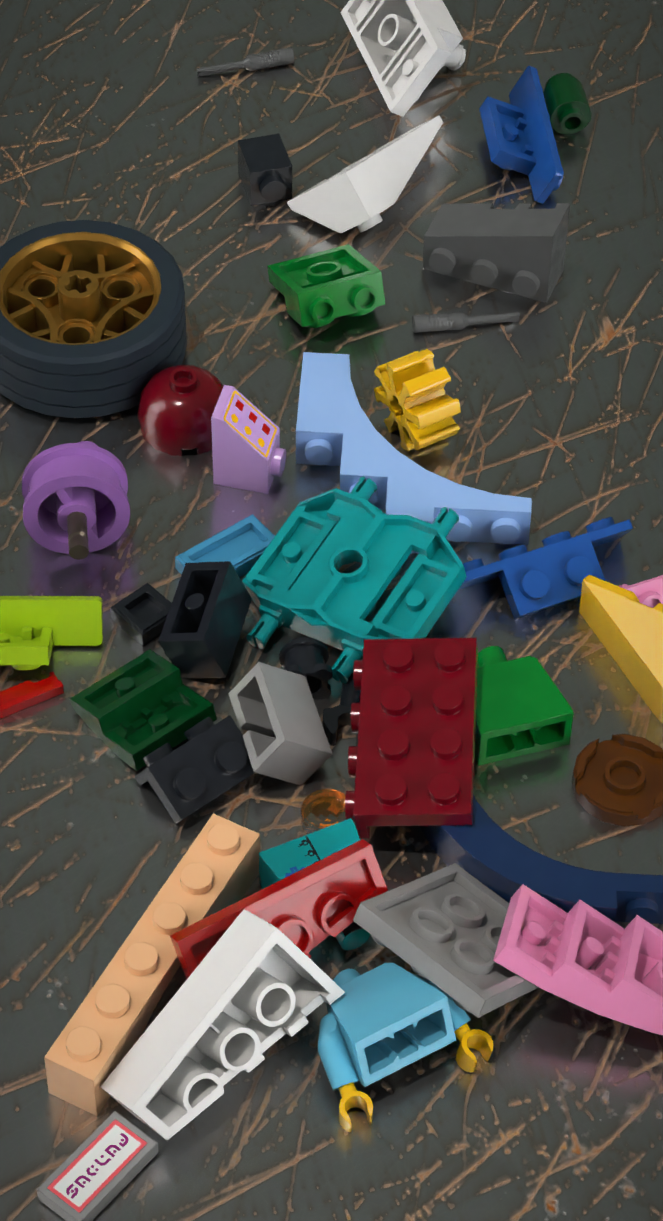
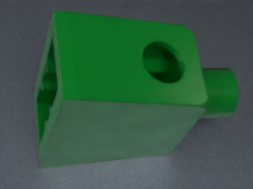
(517, 708)

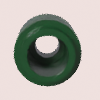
(566, 104)

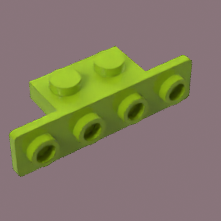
(38, 623)

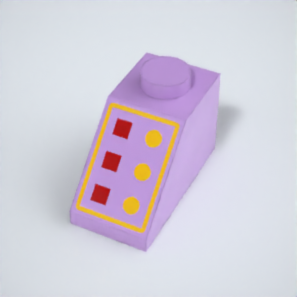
(244, 444)

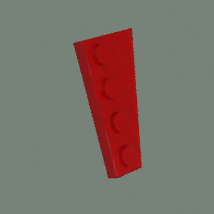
(302, 906)

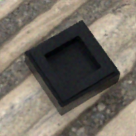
(142, 613)

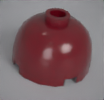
(179, 409)

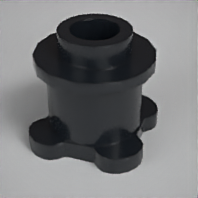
(309, 658)

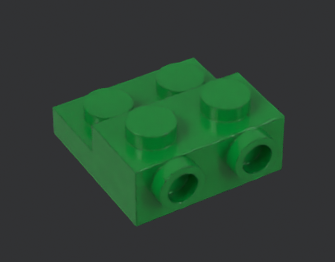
(328, 285)

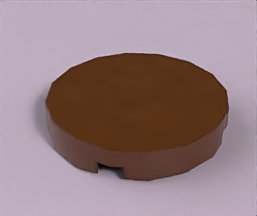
(620, 780)

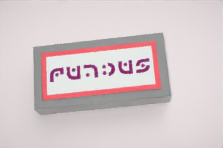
(98, 1170)

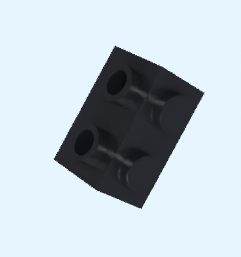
(205, 620)

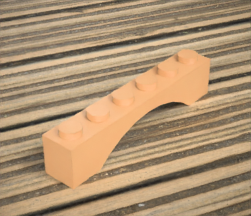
(119, 1005)

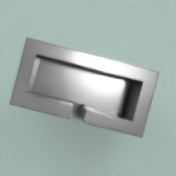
(281, 723)

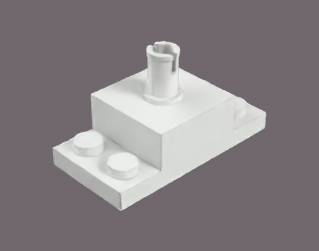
(404, 45)

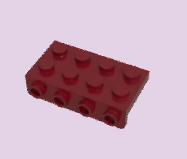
(413, 733)

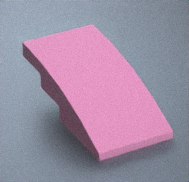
(586, 958)

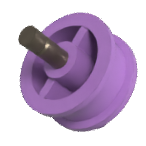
(75, 498)

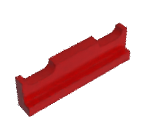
(29, 694)

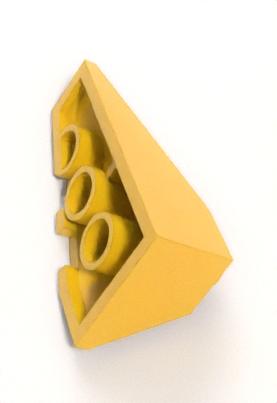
(629, 634)

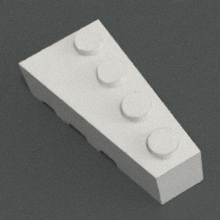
(218, 1024)

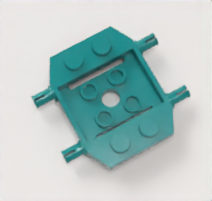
(301, 586)

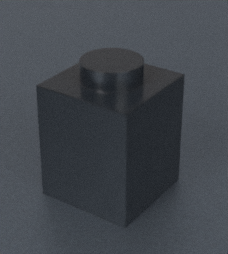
(265, 169)

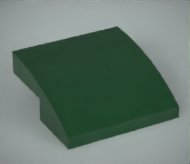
(141, 708)

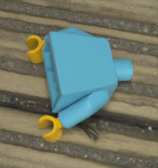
(386, 1024)

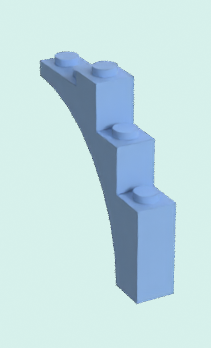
(338, 433)

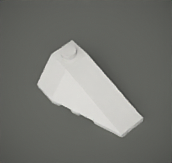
(368, 185)

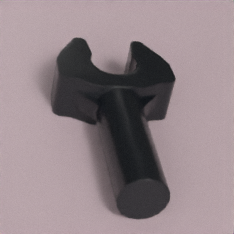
(340, 715)

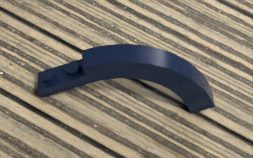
(507, 864)

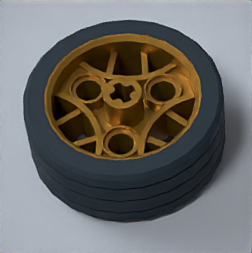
(87, 317)

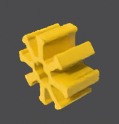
(417, 400)

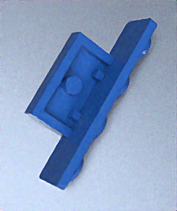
(522, 135)
(550, 573)

